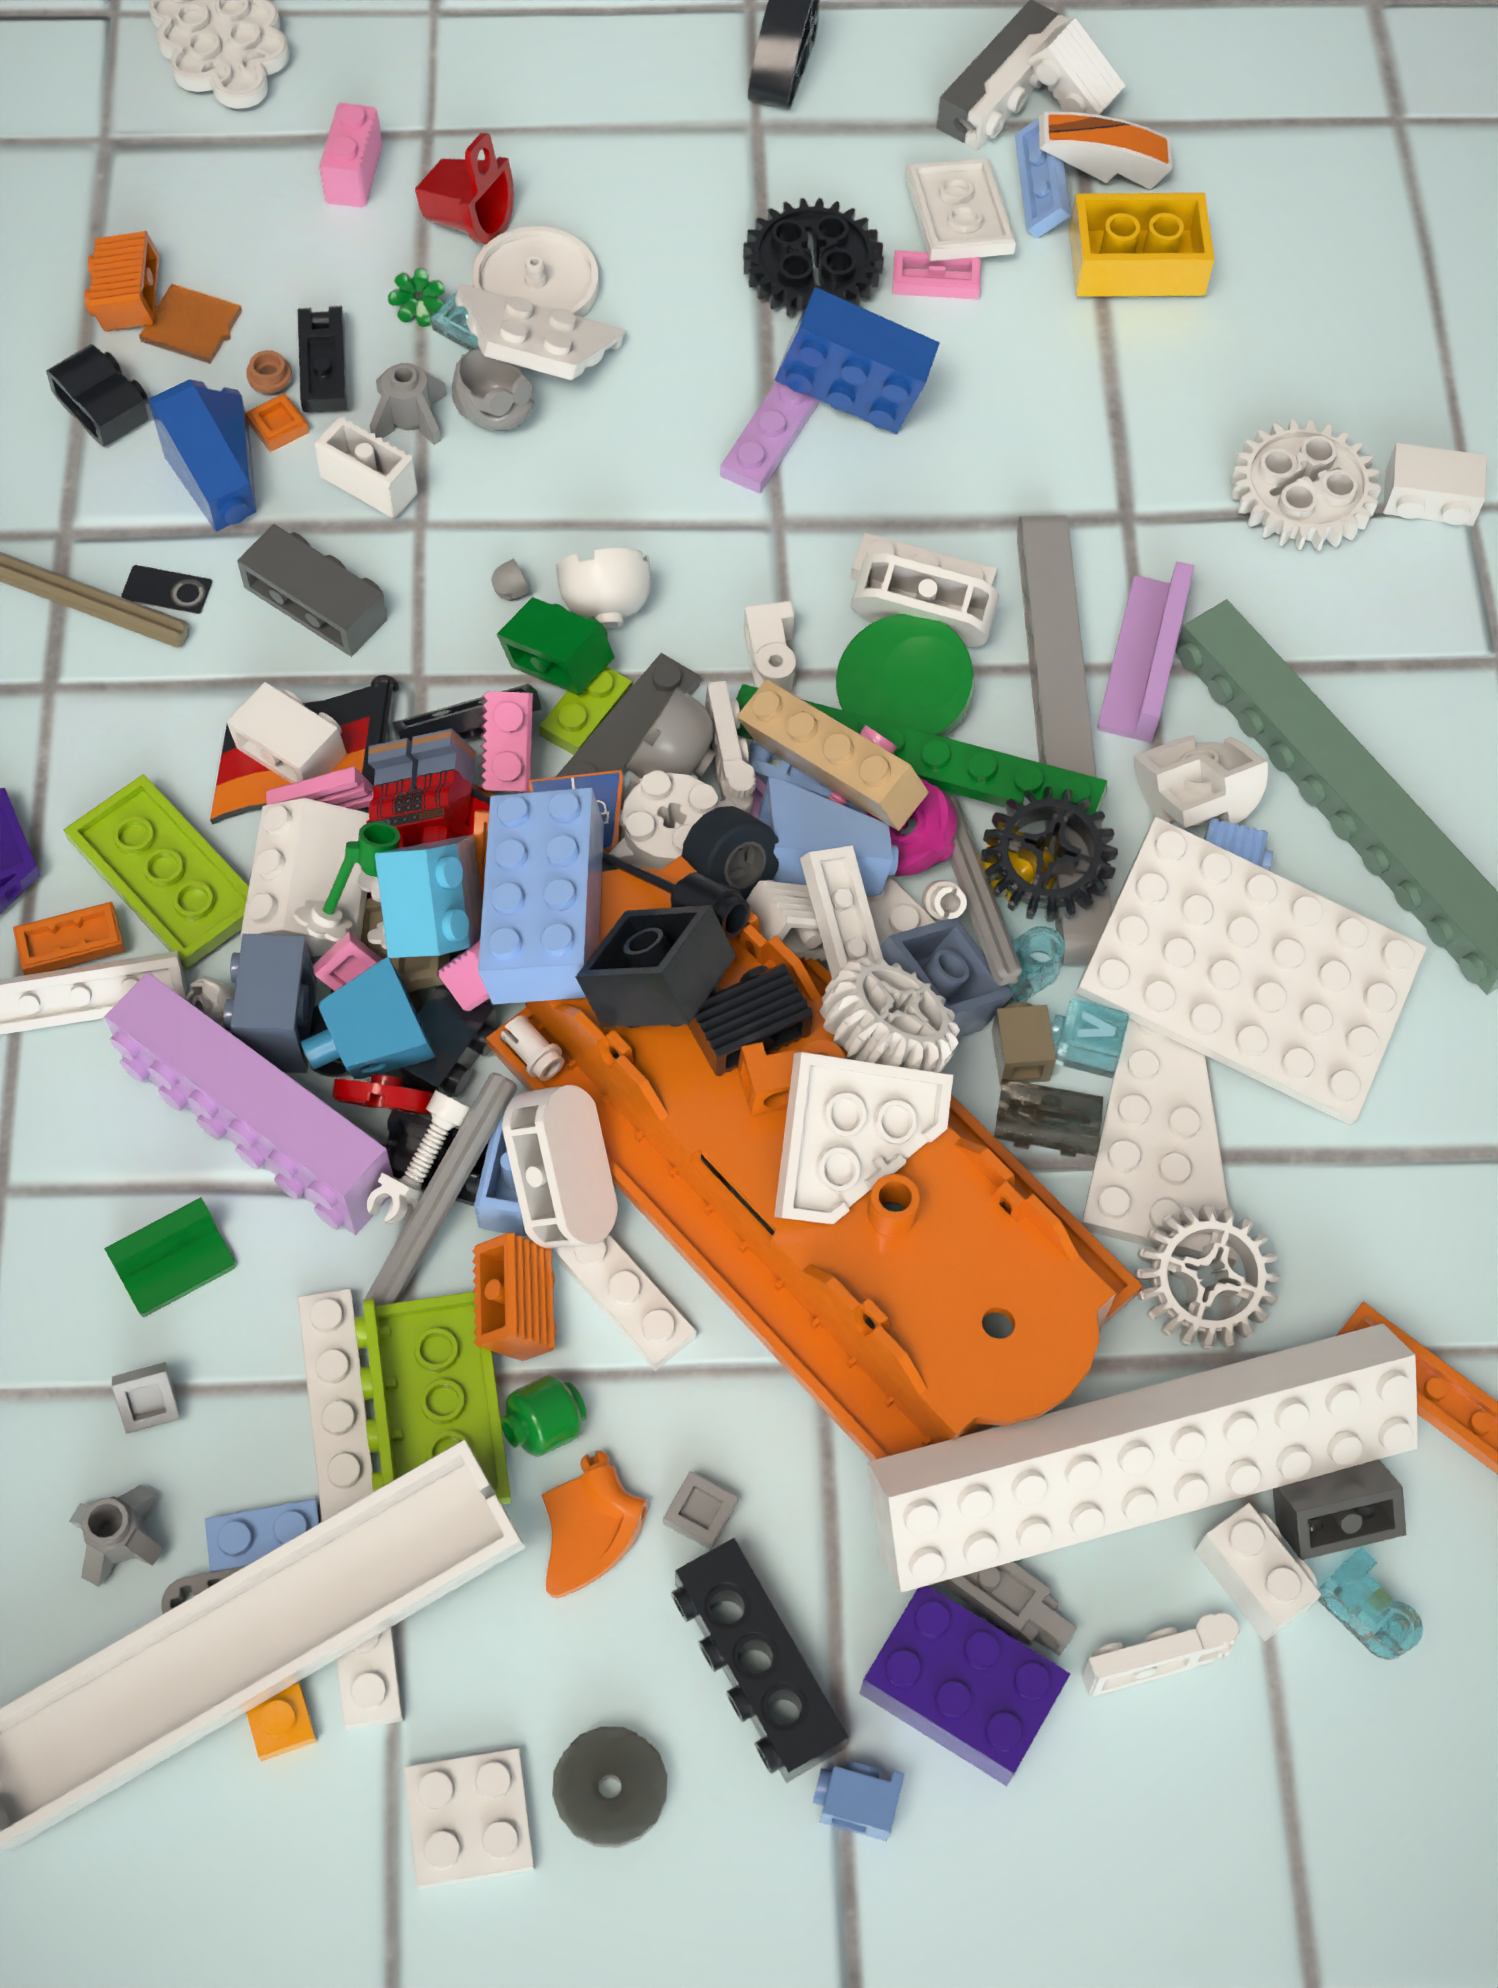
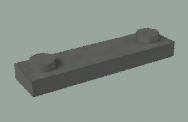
(626, 725)

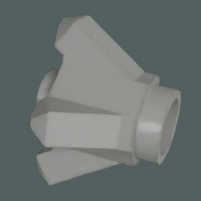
(116, 1532)

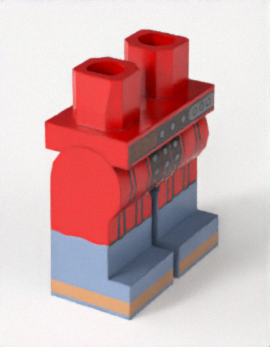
(423, 786)

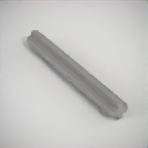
(983, 905)
(442, 1190)

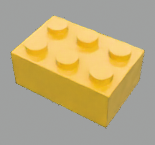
(1140, 244)

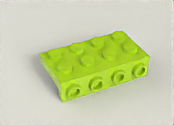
(429, 1387)

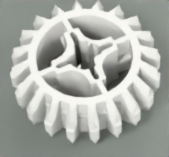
(888, 1017)
(1216, 1255)

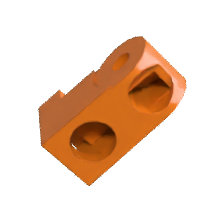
(768, 1077)

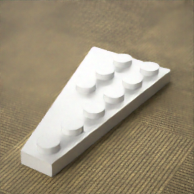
(1156, 1144)

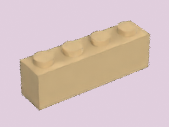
(833, 754)

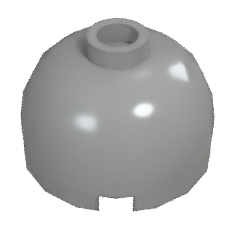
(676, 740)

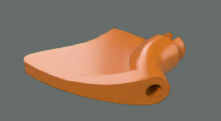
(590, 1525)

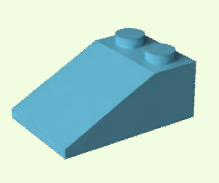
(430, 897)

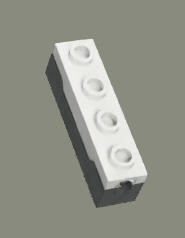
(997, 78)

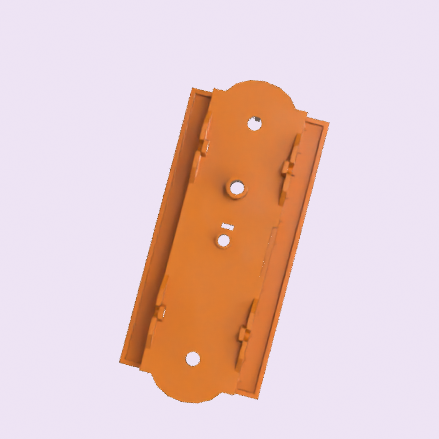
(967, 1244)

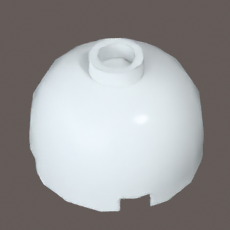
(605, 586)

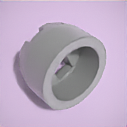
(509, 581)

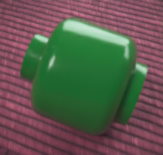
(543, 1415)

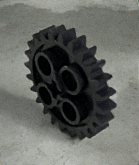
(782, 263)

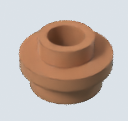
(268, 372)

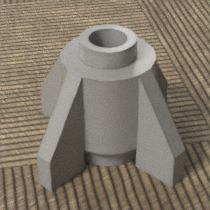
(407, 401)

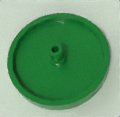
(907, 674)

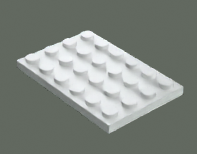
(1252, 970)

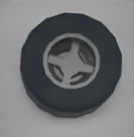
(732, 848)

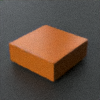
(277, 422)

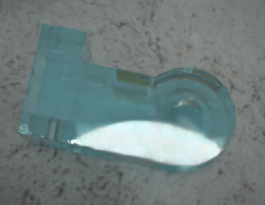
(1368, 1610)

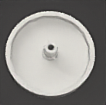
(541, 266)

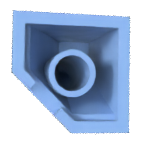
(814, 823)

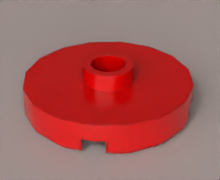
(382, 1093)

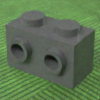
(1340, 1510)

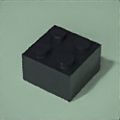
(656, 967)

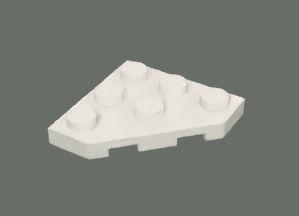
(851, 1128)

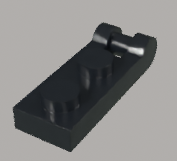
(322, 359)

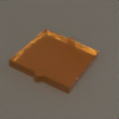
(191, 323)

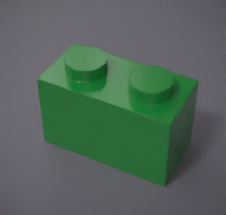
(556, 645)

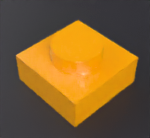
(281, 1723)

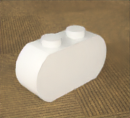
(904, 586)
(560, 1167)

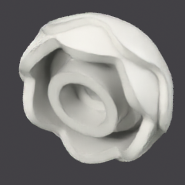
(210, 998)

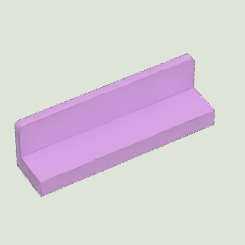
(1145, 655)

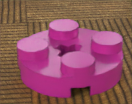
(932, 836)

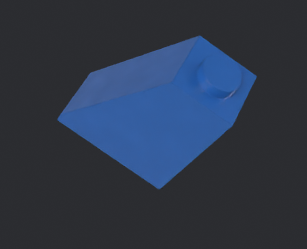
(208, 448)

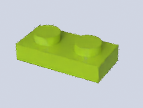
(579, 715)

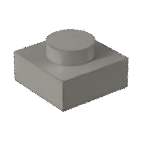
(145, 1397)
(700, 1510)

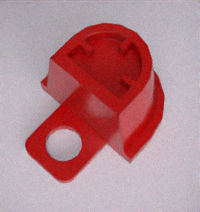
(470, 192)

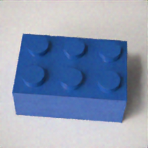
(856, 361)

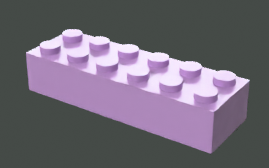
(248, 1103)

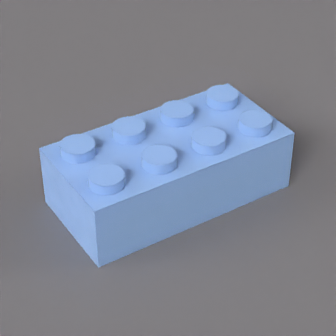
(540, 894)

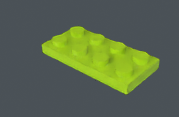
(162, 869)

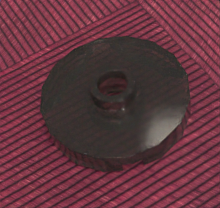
(603, 1756)

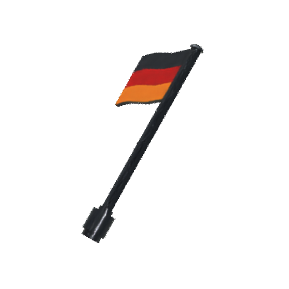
(244, 782)

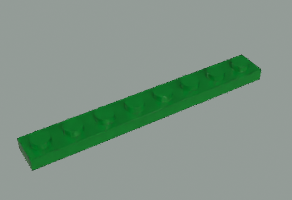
(963, 766)

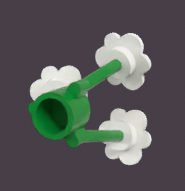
(327, 918)

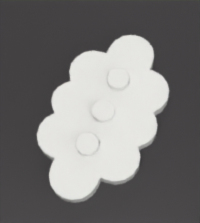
(221, 46)

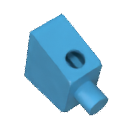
(370, 1026)

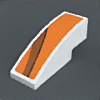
(1106, 146)

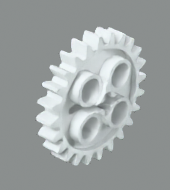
(1305, 484)

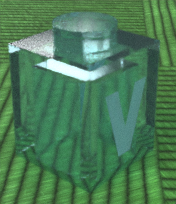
(1089, 1037)

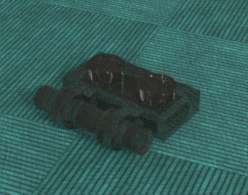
(1049, 1118)

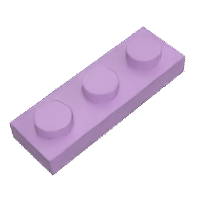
(768, 437)

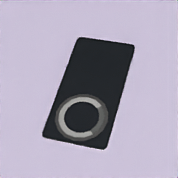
(167, 589)

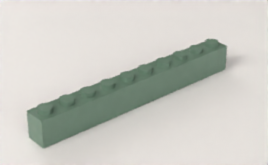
(1347, 788)

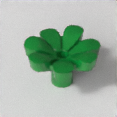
(417, 296)

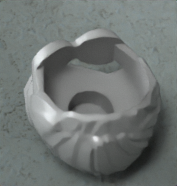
(491, 392)

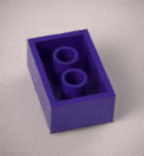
(964, 1683)

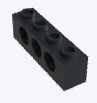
(727, 1576)

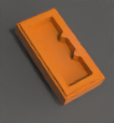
(69, 939)

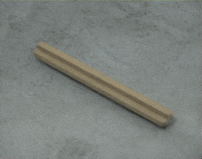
(93, 601)

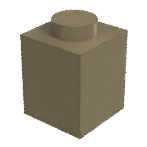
(1023, 1043)

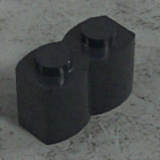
(98, 394)

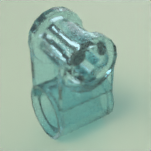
(1036, 974)

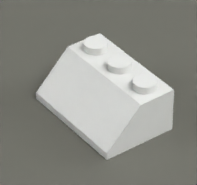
(298, 861)

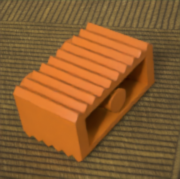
(123, 281)
(514, 1297)

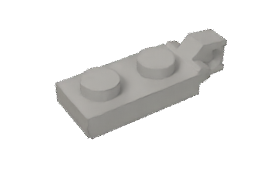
(1015, 1604)

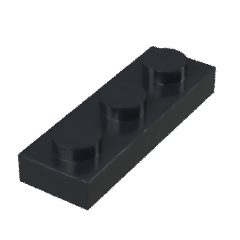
(461, 717)

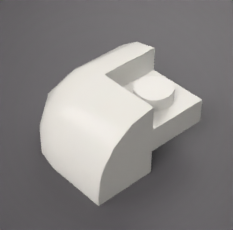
(1201, 780)

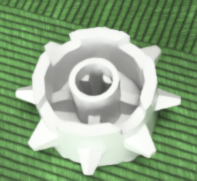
(660, 817)

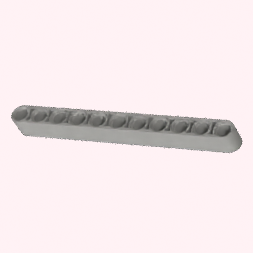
(1059, 694)

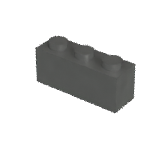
(313, 589)

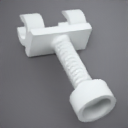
(445, 1115)

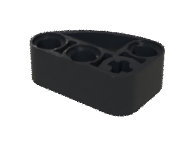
(783, 51)

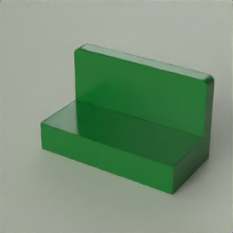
(171, 1257)

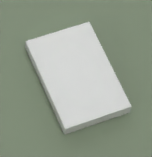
(960, 209)

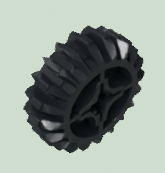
(1067, 857)

